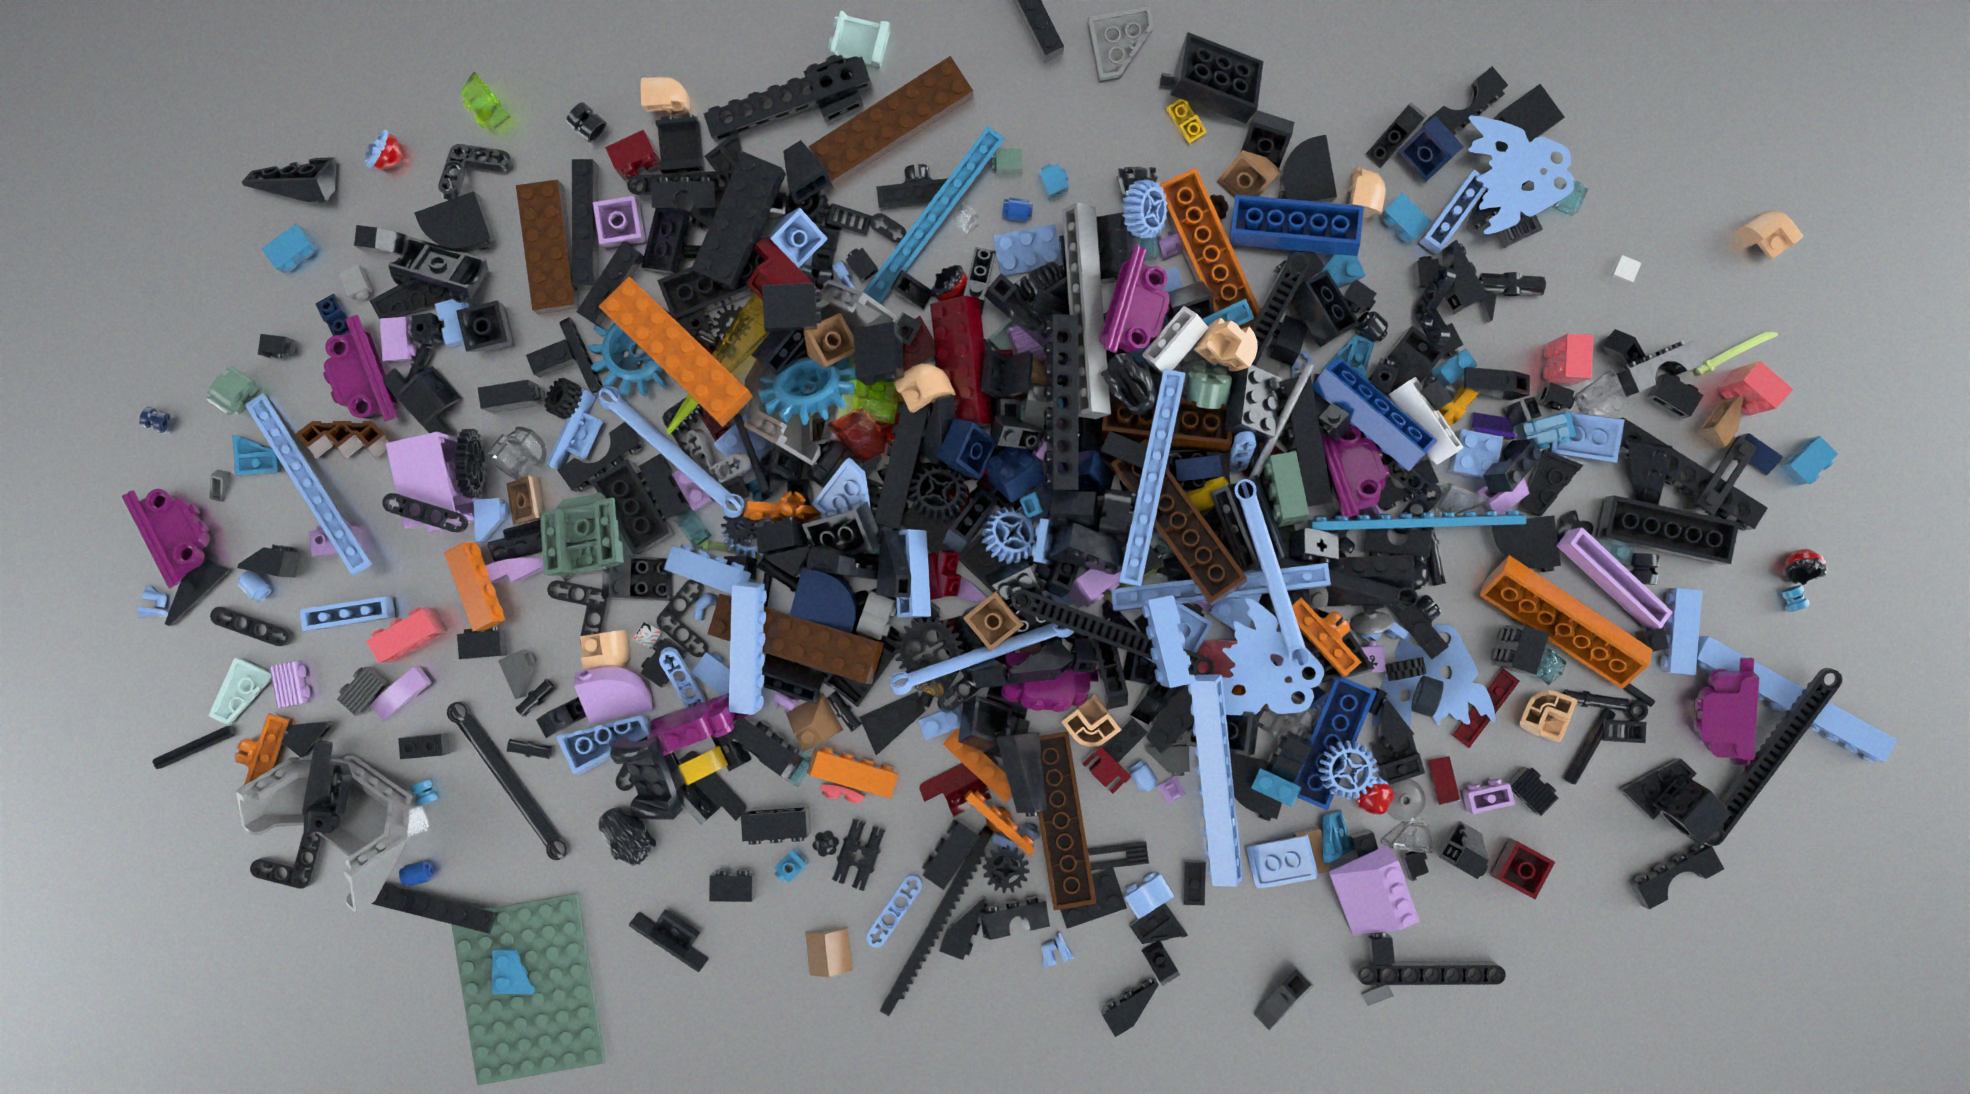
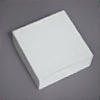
(1626, 269)

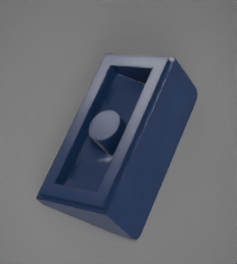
(1764, 458)

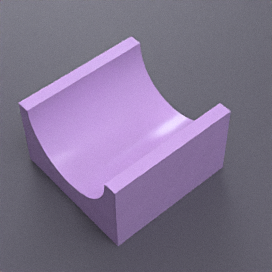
(425, 471)

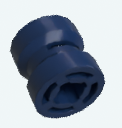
(157, 420)

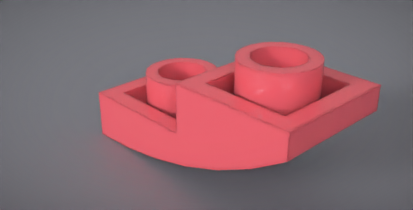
(834, 790)

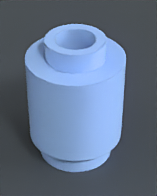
(253, 585)
(1143, 776)

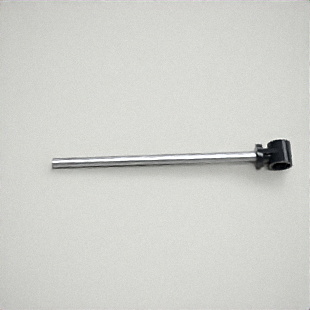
(1271, 442)

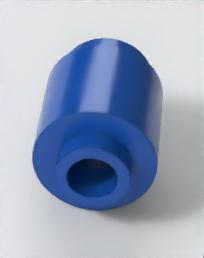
(1017, 209)
(416, 873)

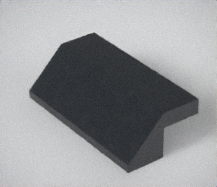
(1236, 527)

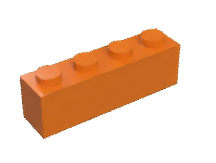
(474, 586)
(980, 765)
(852, 773)

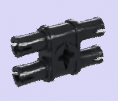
(869, 850)

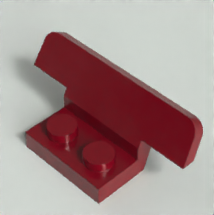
(775, 269)
(955, 785)

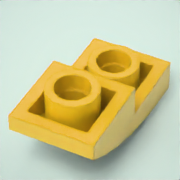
(1185, 120)
(1202, 498)
(702, 765)

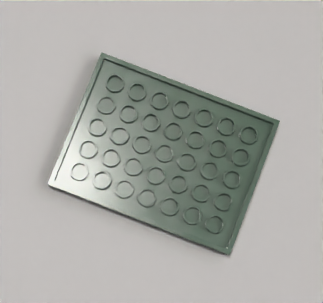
(537, 1031)

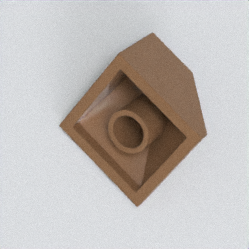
(1249, 175)
(1723, 423)
(813, 722)

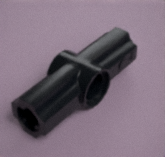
(1513, 284)

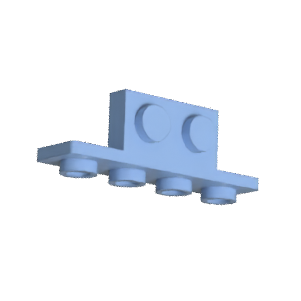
(577, 433)

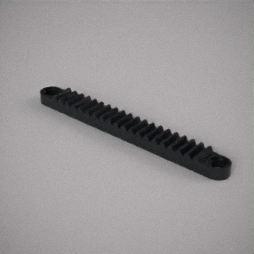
(1276, 303)
(1097, 628)
(1776, 749)
(936, 923)

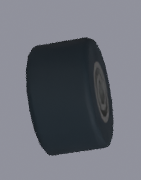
(1427, 696)

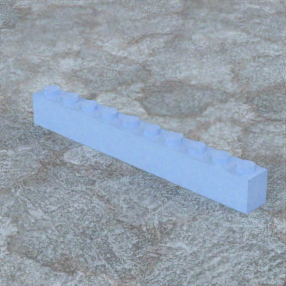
(1783, 693)
(1216, 780)

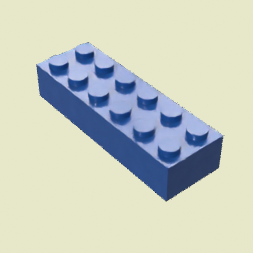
(1296, 225)
(1374, 414)
(1334, 722)

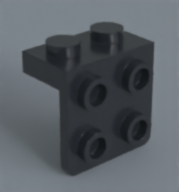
(1006, 375)

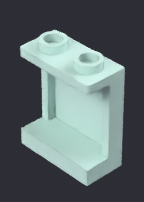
(859, 39)

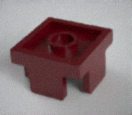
(921, 348)
(1106, 769)

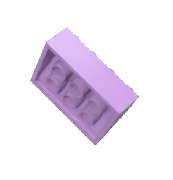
(1374, 893)

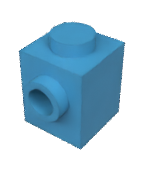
(1053, 180)

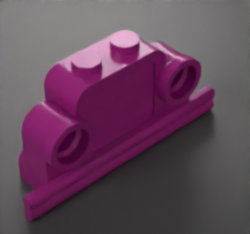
(1136, 305)
(358, 374)
(1354, 471)
(170, 532)
(1055, 694)
(1729, 712)
(694, 724)

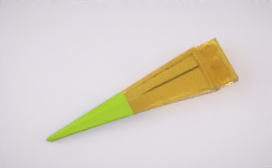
(734, 348)

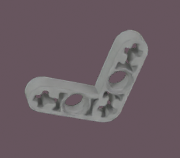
(711, 465)

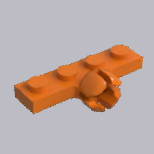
(788, 506)
(1326, 636)
(262, 754)
(1000, 820)

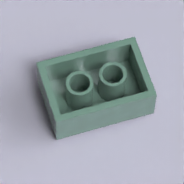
(1286, 489)

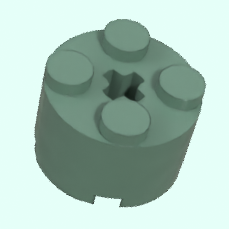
(1208, 387)
(231, 391)

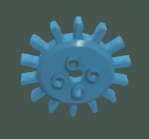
(626, 368)
(788, 389)

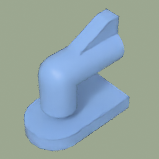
(152, 595)
(1048, 947)

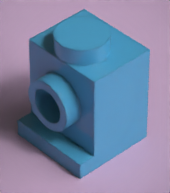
(794, 859)

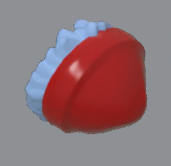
(384, 152)
(1377, 798)

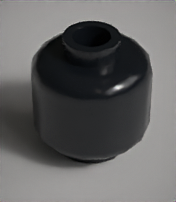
(1372, 326)

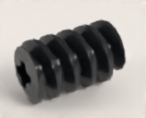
(691, 417)

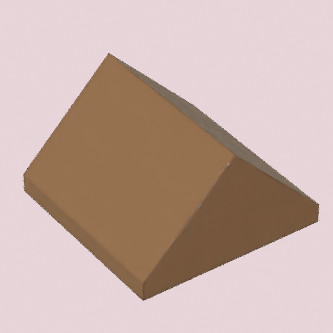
(830, 341)
(525, 499)
(993, 621)
(828, 952)

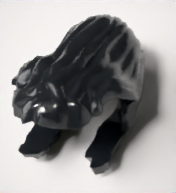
(1130, 383)
(625, 836)

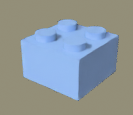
(1477, 455)

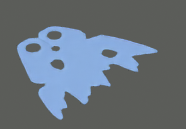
(1513, 168)
(1259, 675)
(1456, 691)

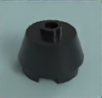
(1132, 174)

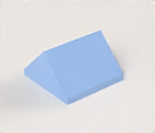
(797, 236)

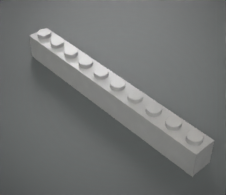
(1087, 303)

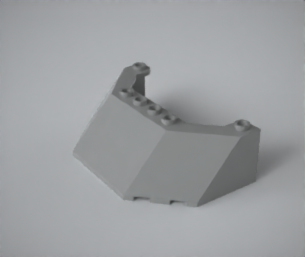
(794, 437)
(368, 832)

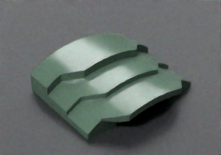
(580, 536)

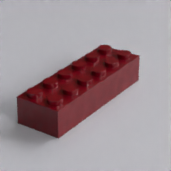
(961, 355)

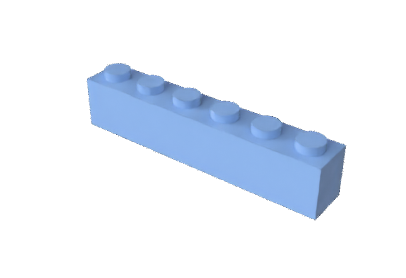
(747, 647)

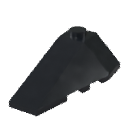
(302, 182)

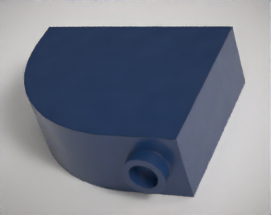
(825, 600)

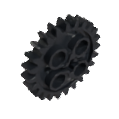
(470, 463)
(918, 633)

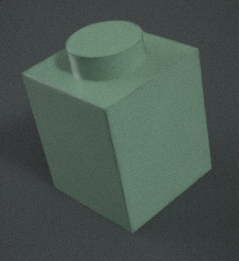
(1007, 161)

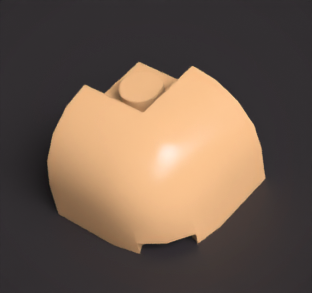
(664, 94)
(1367, 190)
(1772, 232)
(1228, 345)
(923, 385)
(605, 649)
(1548, 715)
(1091, 723)

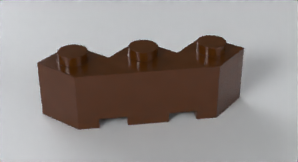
(344, 436)

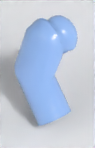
(702, 603)

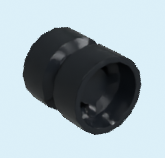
(588, 124)
(817, 276)
(1644, 567)

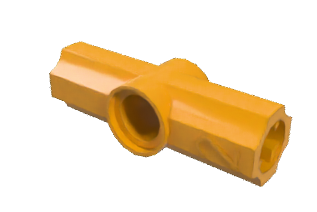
(1456, 409)

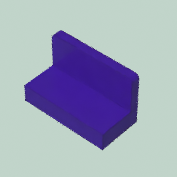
(1492, 425)

